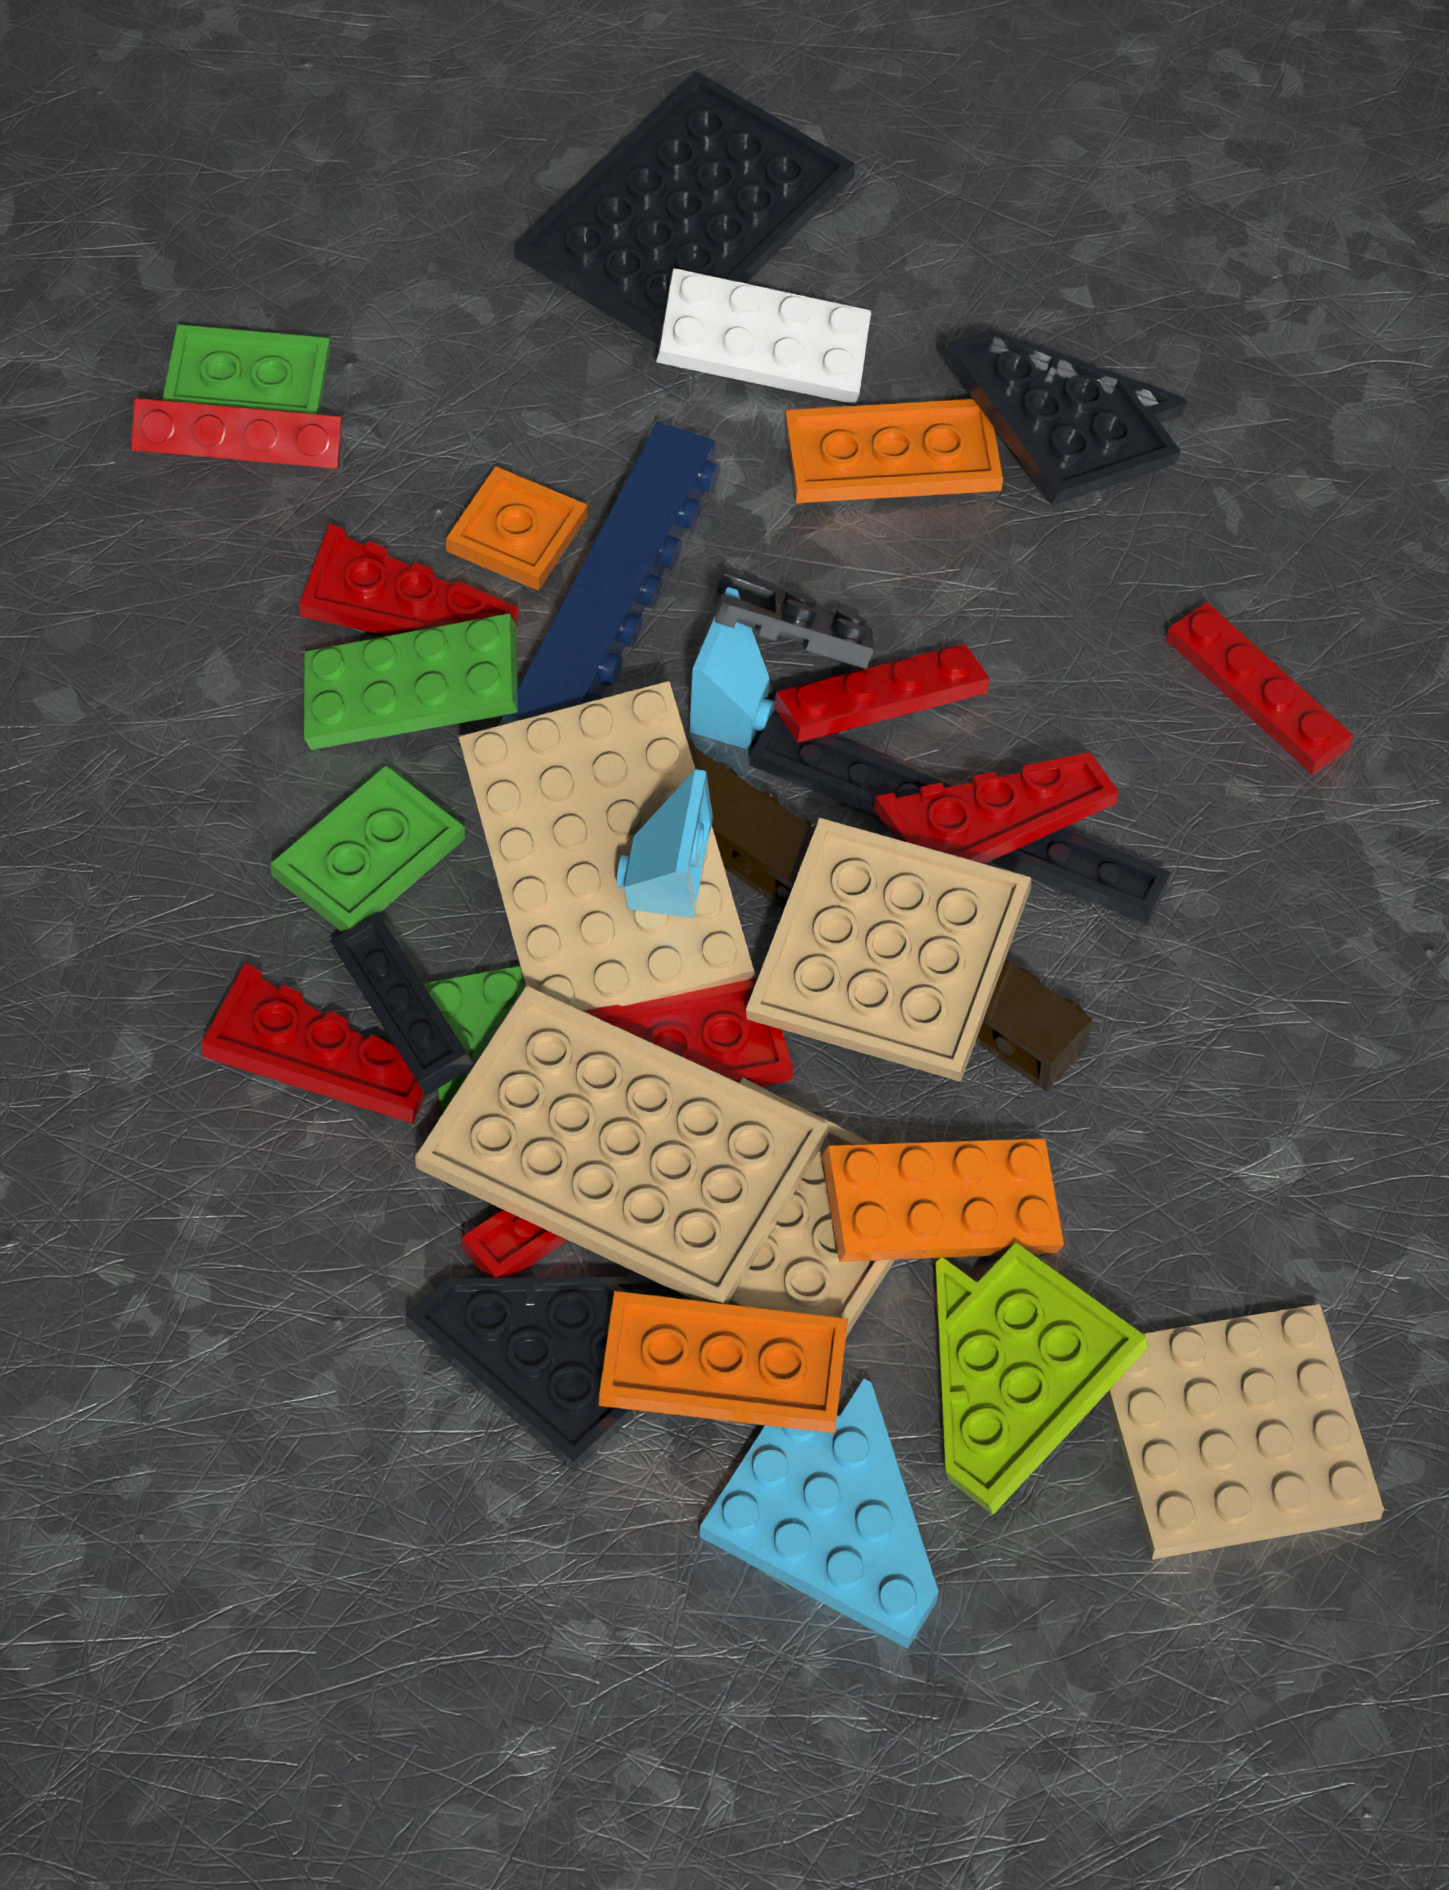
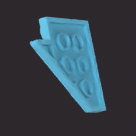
(831, 1520)

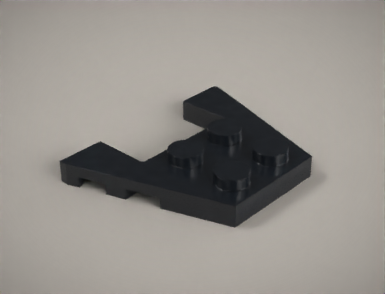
(794, 617)

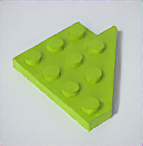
(1020, 1368)

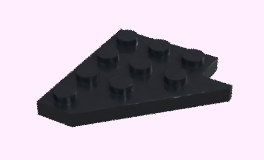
(1065, 418)
(534, 1350)

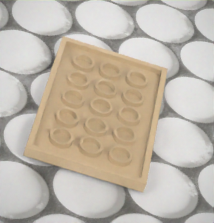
(558, 814)
(622, 1147)

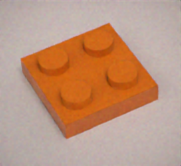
(516, 528)

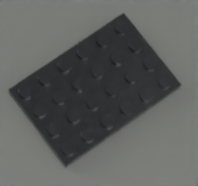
(690, 190)

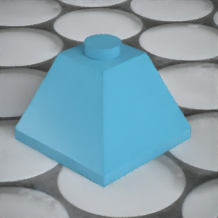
(730, 686)
(670, 853)

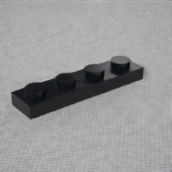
(402, 1004)

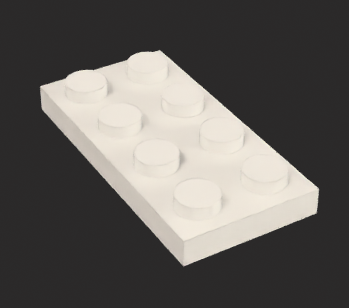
(764, 336)

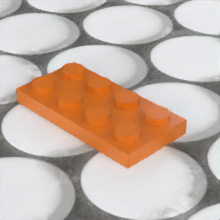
(892, 451)
(941, 1199)
(723, 1362)

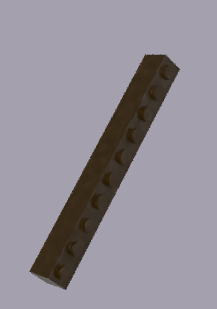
(765, 849)

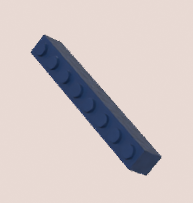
(620, 574)

